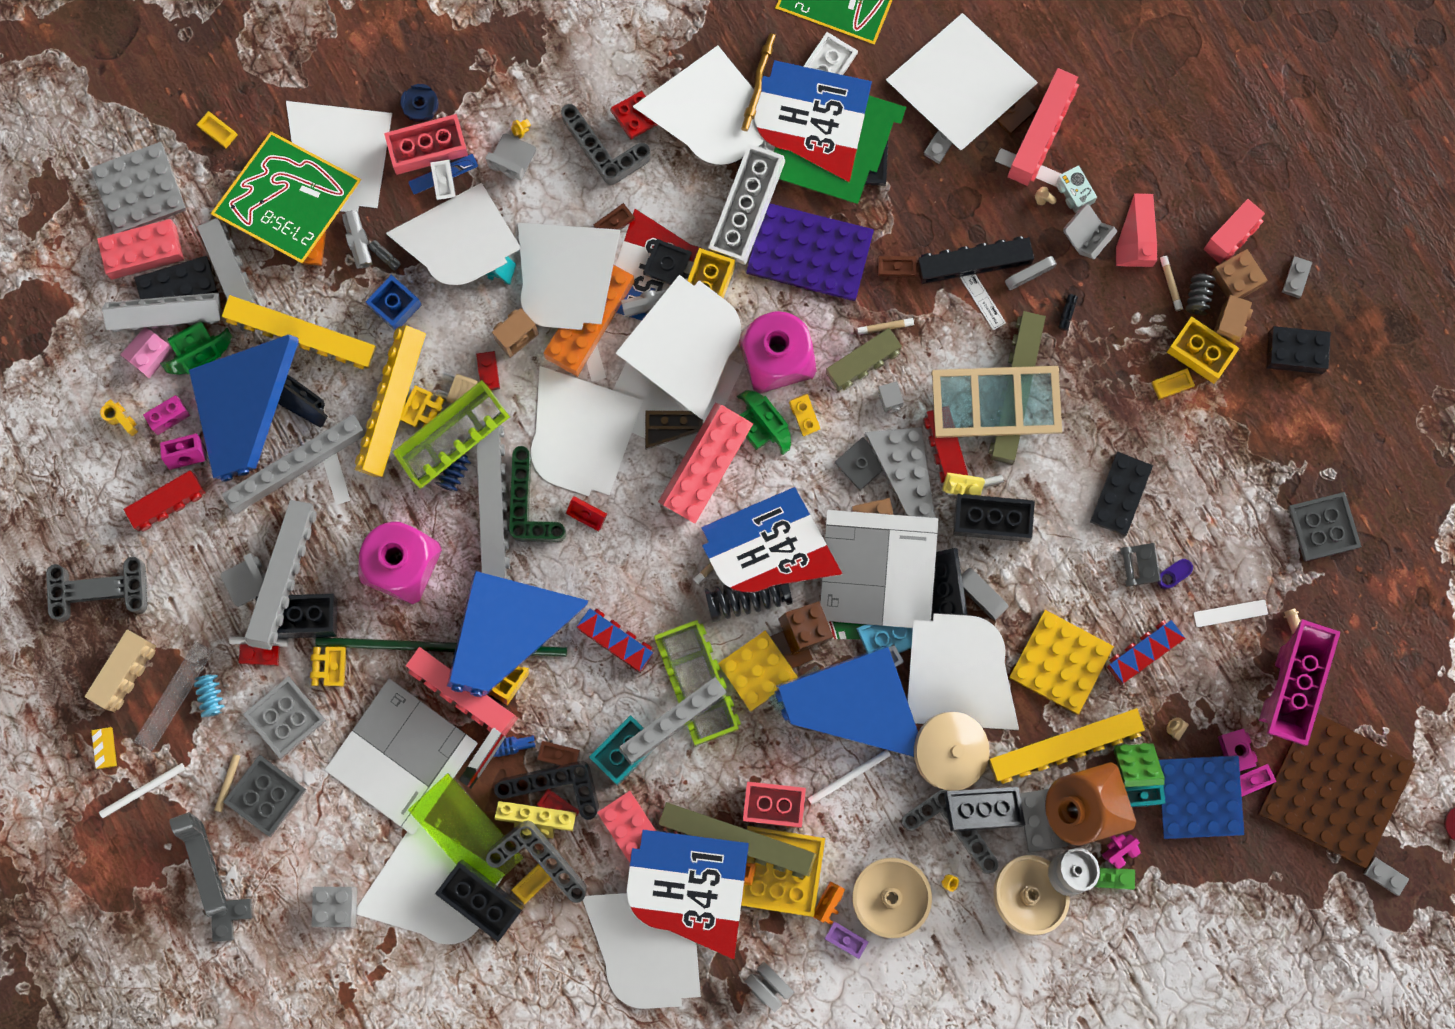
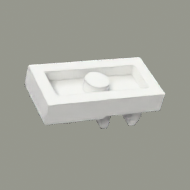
(443, 179)

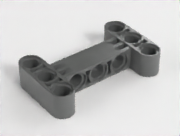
(96, 589)

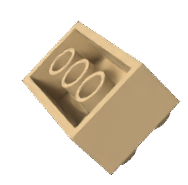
(120, 671)

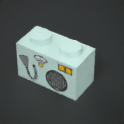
(1076, 189)

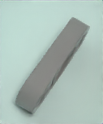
(1030, 273)

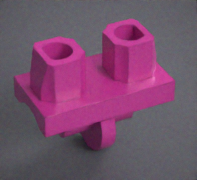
(1119, 847)

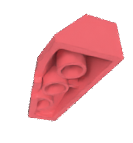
(1138, 236)

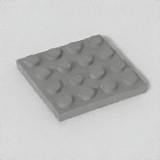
(138, 188)

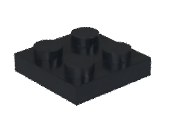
(666, 262)

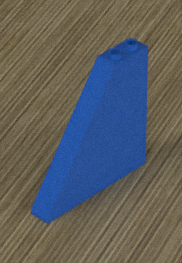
(238, 403)
(503, 628)
(853, 701)

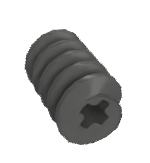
(1199, 294)

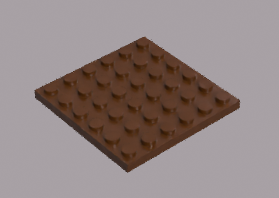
(1338, 790)

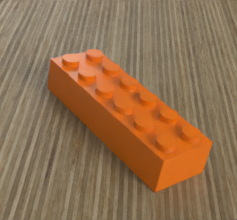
(573, 347)

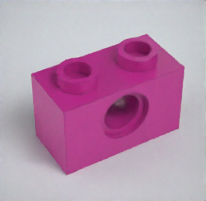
(166, 415)
(183, 451)
(1239, 738)

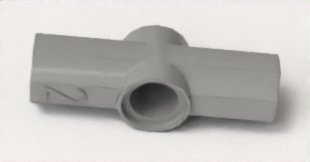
(357, 239)
(641, 303)

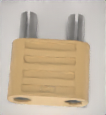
(459, 387)

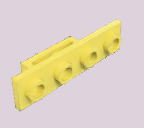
(544, 818)

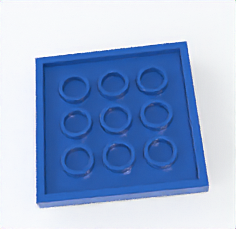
(1202, 797)

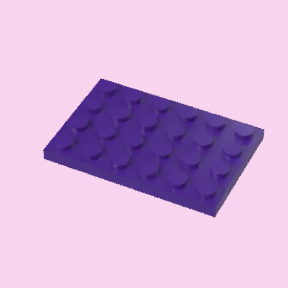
(810, 252)

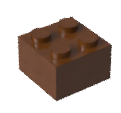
(805, 627)

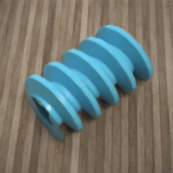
(208, 698)

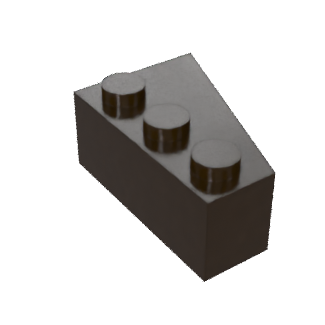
(669, 426)

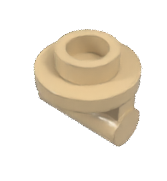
(1043, 195)
(1176, 728)

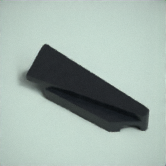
(302, 402)

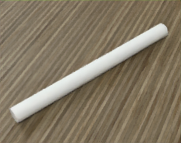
(849, 776)
(142, 790)

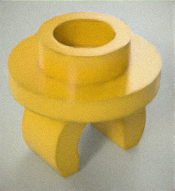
(519, 128)

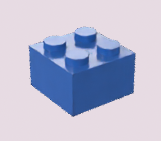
(393, 303)

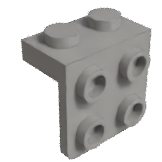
(511, 156)
(1088, 232)
(244, 580)

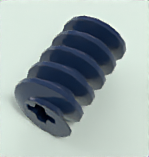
(452, 473)

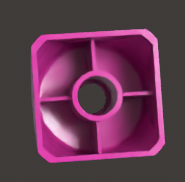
(773, 369)
(408, 577)

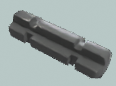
(384, 255)

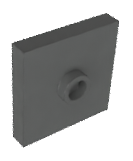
(859, 464)

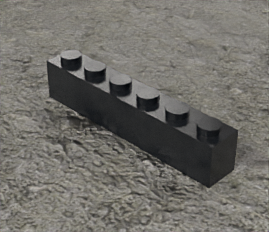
(975, 260)

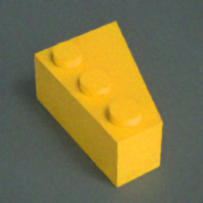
(510, 685)

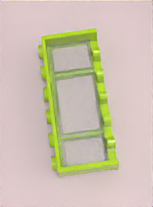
(451, 434)
(691, 667)

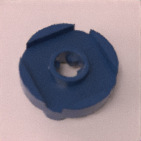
(428, 97)

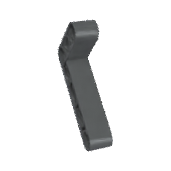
(598, 149)
(193, 833)
(966, 841)
(540, 856)

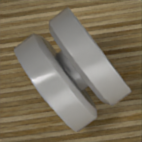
(1074, 872)
(768, 987)

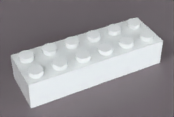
(747, 204)

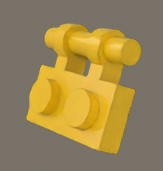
(416, 406)
(334, 666)

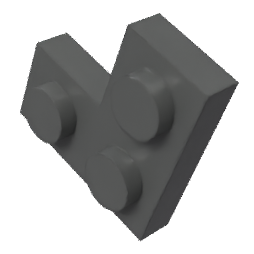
(223, 922)

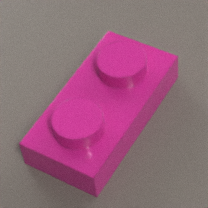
(1256, 779)

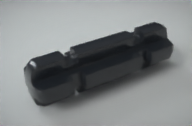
(1068, 312)

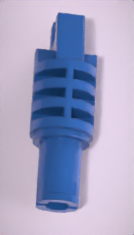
(512, 745)

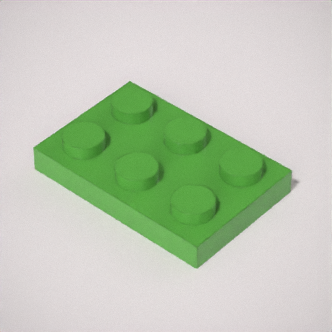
(1139, 765)

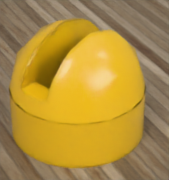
(953, 885)

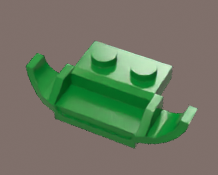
(195, 348)
(766, 420)

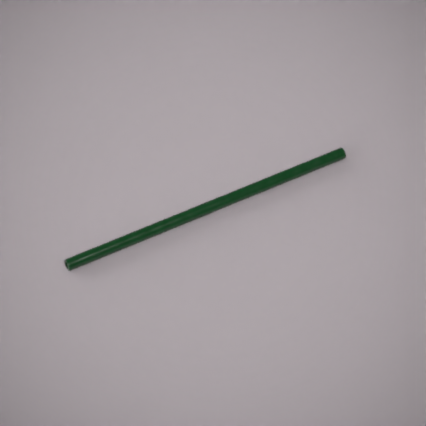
(414, 645)

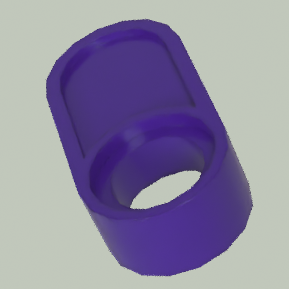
(1178, 572)

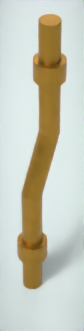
(750, 111)

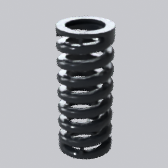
(723, 599)

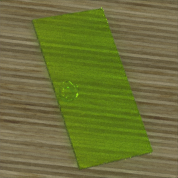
(461, 827)

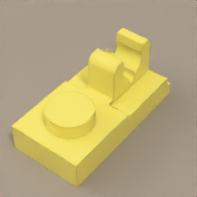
(963, 484)

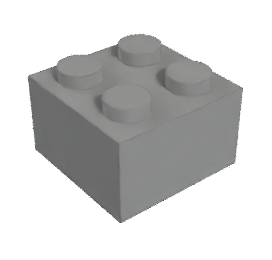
(334, 906)

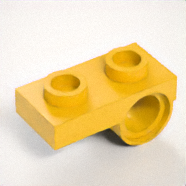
(804, 414)
(127, 422)

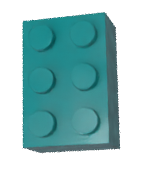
(610, 758)

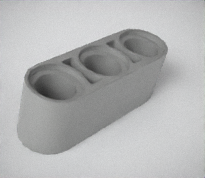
(983, 594)

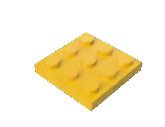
(757, 670)

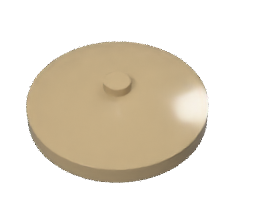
(951, 751)
(1027, 897)
(892, 898)

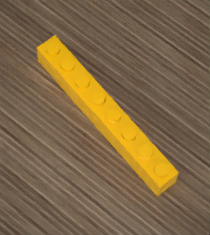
(309, 335)
(389, 401)
(1065, 745)

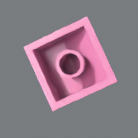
(147, 352)

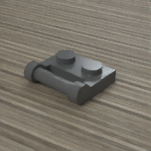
(1147, 564)

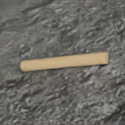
(227, 782)

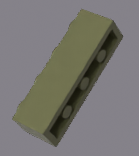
(864, 359)

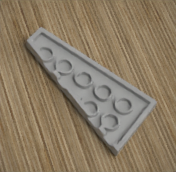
(905, 468)

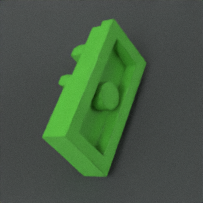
(1116, 878)

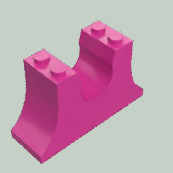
(1301, 682)

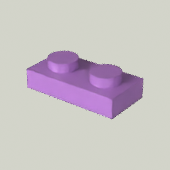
(846, 940)

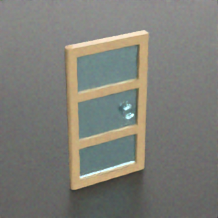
(996, 401)

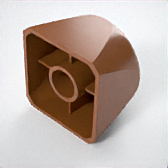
(1089, 805)

